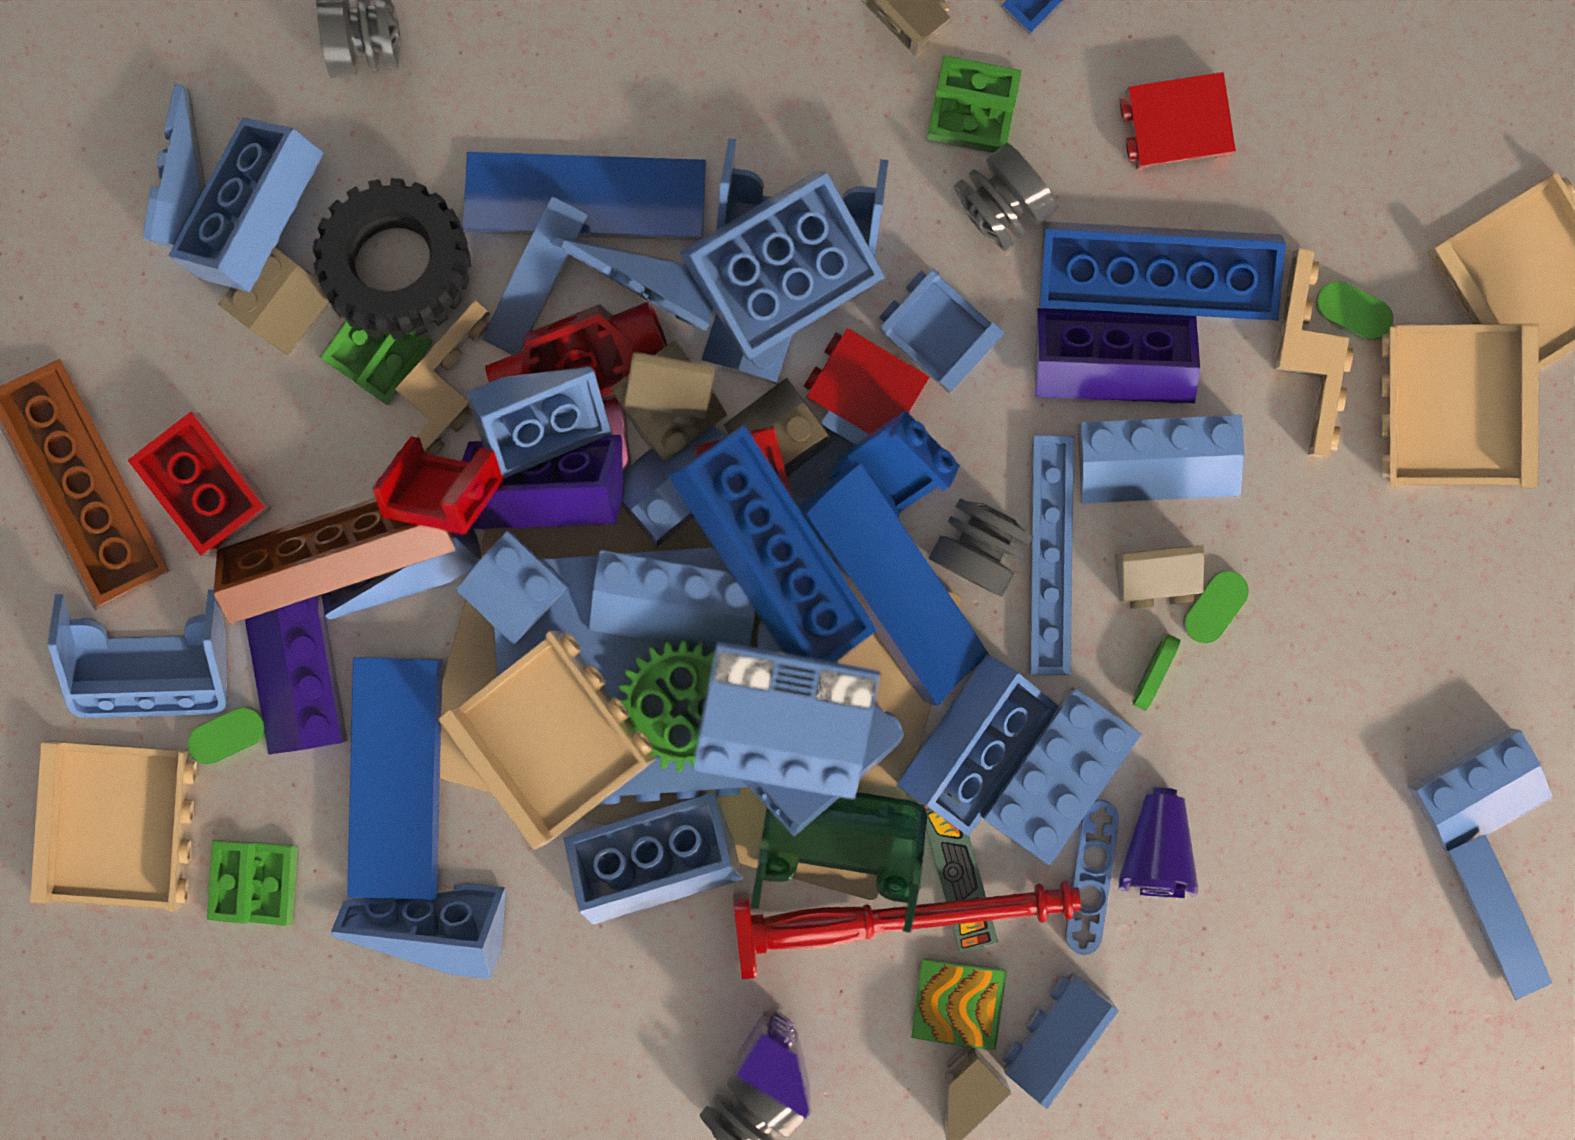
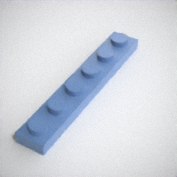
(1051, 555)

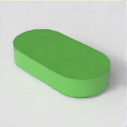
(1354, 310)
(1216, 607)
(1155, 671)
(226, 735)

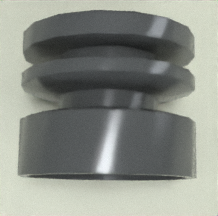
(358, 32)
(1005, 197)
(981, 546)
(749, 1115)

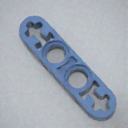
(1096, 877)

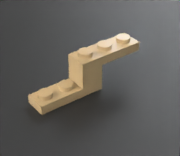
(1313, 353)
(432, 392)

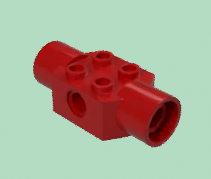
(587, 340)

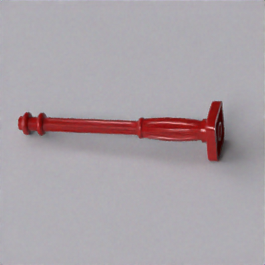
(847, 924)

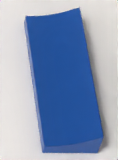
(618, 193)
(1161, 270)
(772, 550)
(894, 584)
(394, 778)

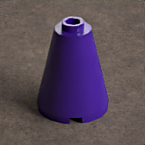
(1161, 849)

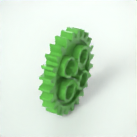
(659, 727)

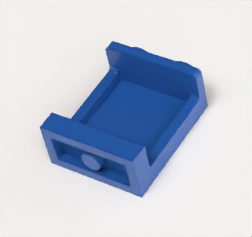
(901, 461)

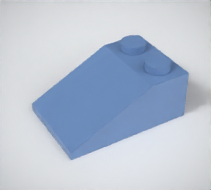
(538, 416)

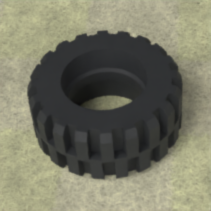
(376, 211)

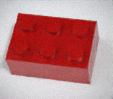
(199, 484)

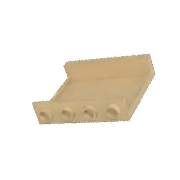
(1519, 265)
(1462, 404)
(549, 739)
(112, 825)

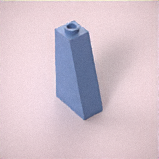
(799, 807)

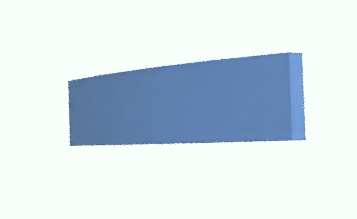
(534, 277)
(1500, 917)

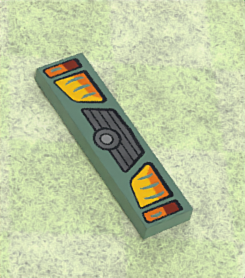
(958, 877)

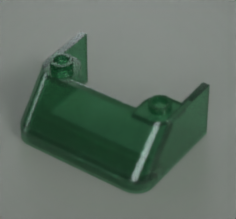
(855, 835)

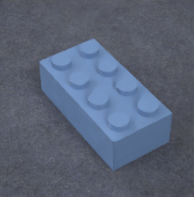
(246, 204)
(1061, 775)

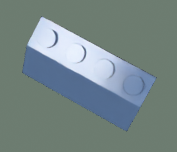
(1161, 458)
(669, 602)
(978, 744)
(652, 859)

